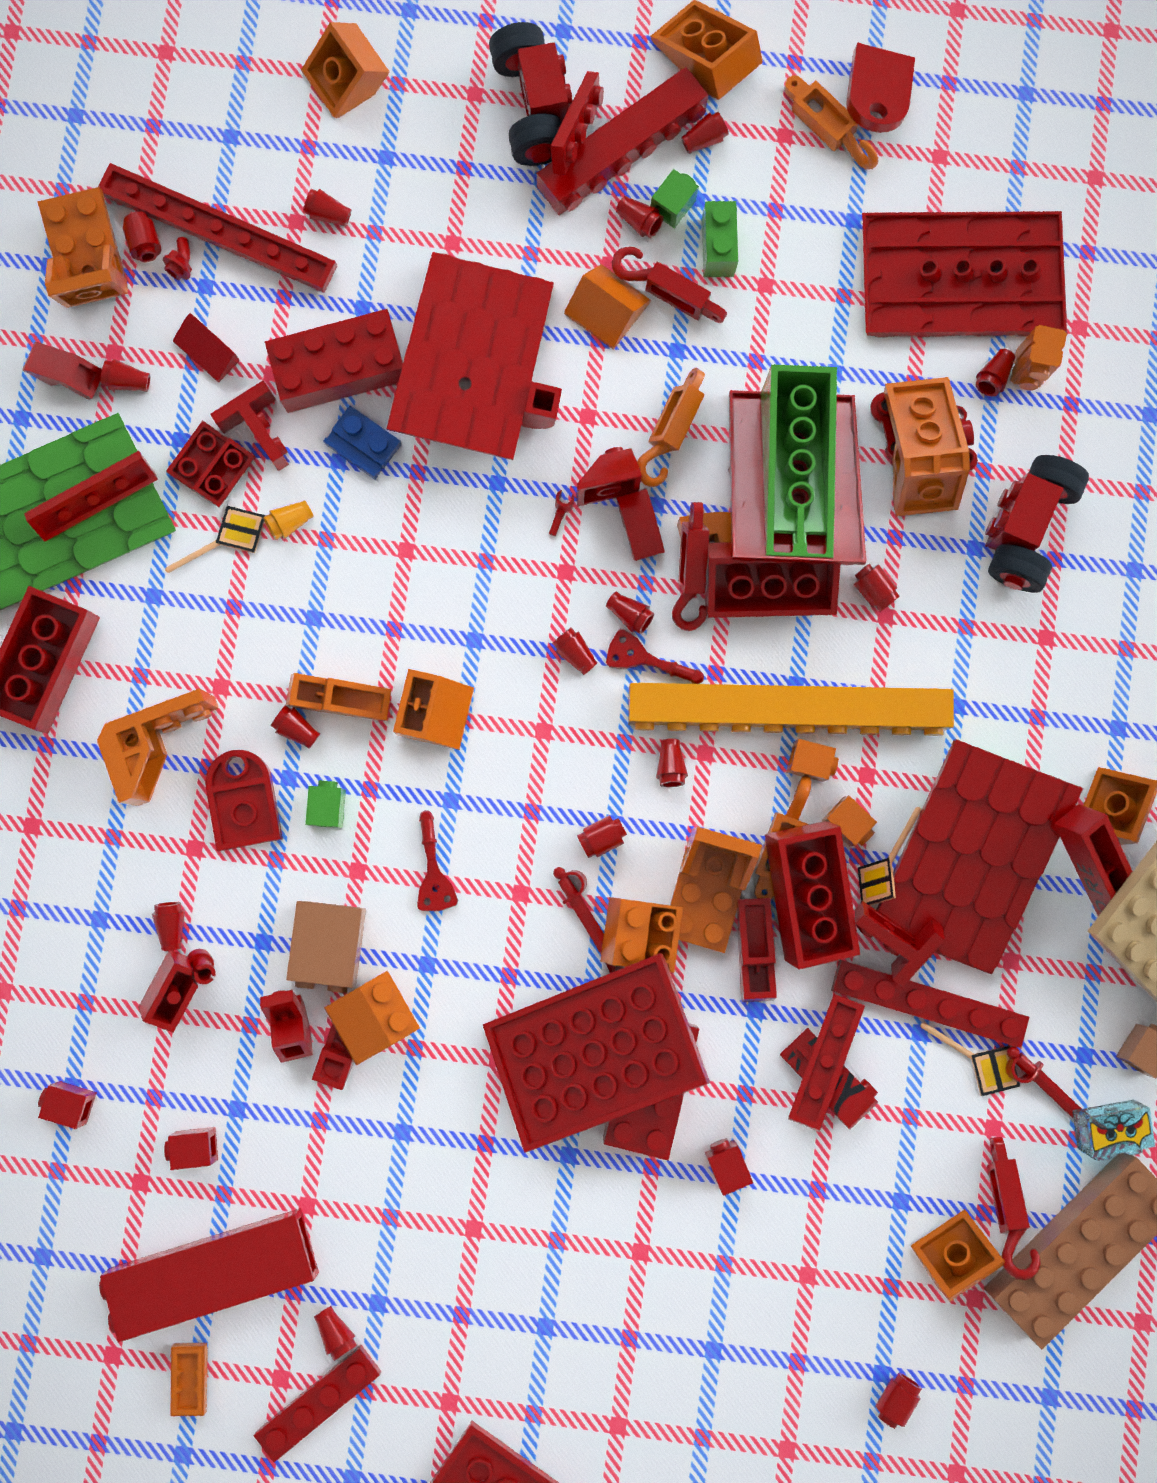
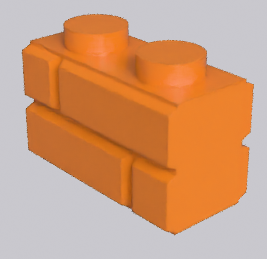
(1038, 357)

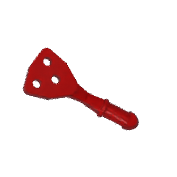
(642, 657)
(433, 875)

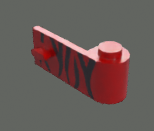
(851, 1097)

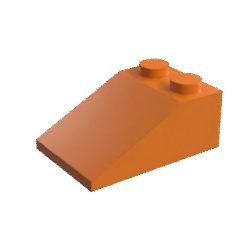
(711, 46)

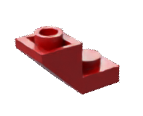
(64, 368)

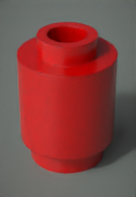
(141, 237)
(876, 587)
(602, 836)
(898, 1401)

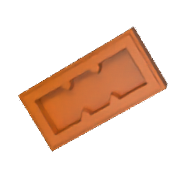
(188, 1379)

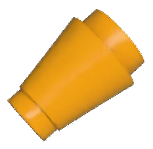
(287, 519)

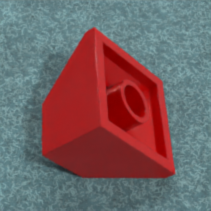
(609, 477)

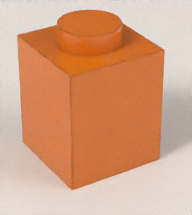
(812, 760)
(854, 821)

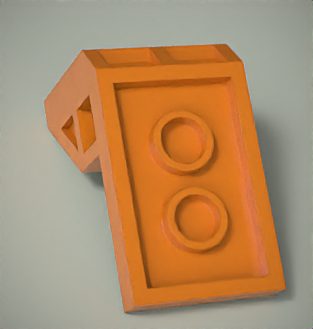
(83, 249)
(929, 447)
(135, 747)
(709, 885)

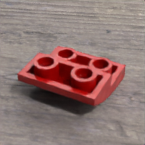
(210, 464)

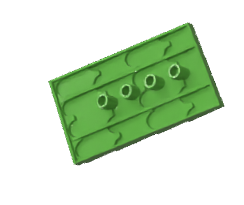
(87, 545)

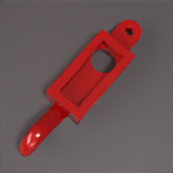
(670, 287)
(692, 566)
(1010, 1208)

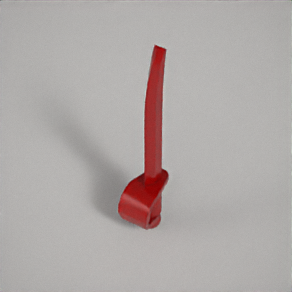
(579, 906)
(1034, 1073)

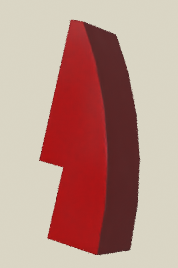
(756, 950)

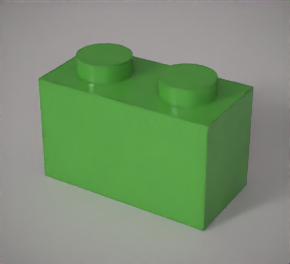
(719, 238)

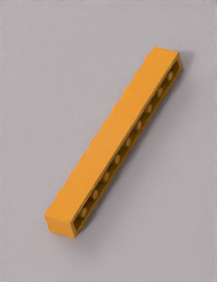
(790, 707)

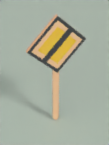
(238, 530)
(877, 878)
(987, 1065)

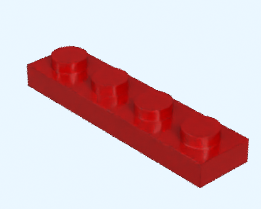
(575, 123)
(91, 496)
(826, 1063)
(317, 1403)

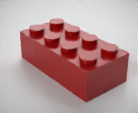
(335, 360)
(768, 587)
(41, 657)
(812, 894)
(648, 1129)

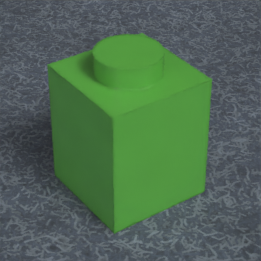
(675, 197)
(325, 805)

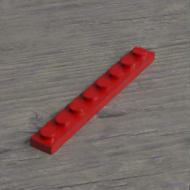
(217, 228)

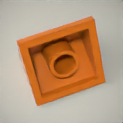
(605, 305)
(1124, 800)
(957, 1255)

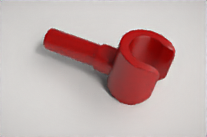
(562, 508)

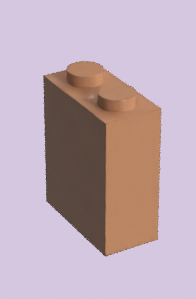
(326, 945)

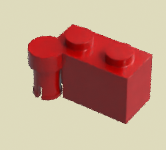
(175, 986)

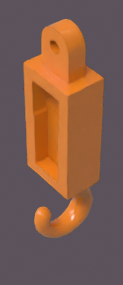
(832, 123)
(673, 424)
(779, 823)

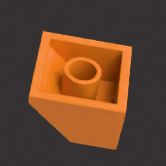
(344, 68)
(372, 1018)

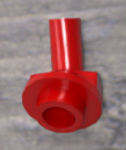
(178, 261)

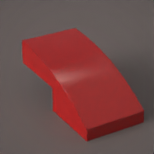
(640, 524)
(333, 1063)

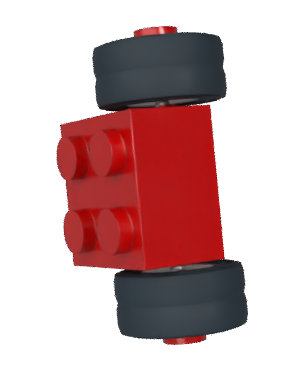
(522, 53)
(1025, 518)

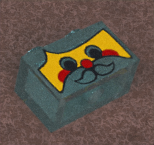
(1113, 1129)

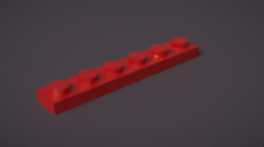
(930, 1004)

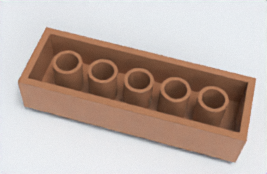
(1081, 1249)

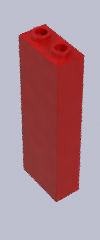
(208, 1275)

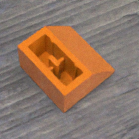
(433, 709)
(640, 931)

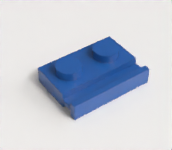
(362, 442)

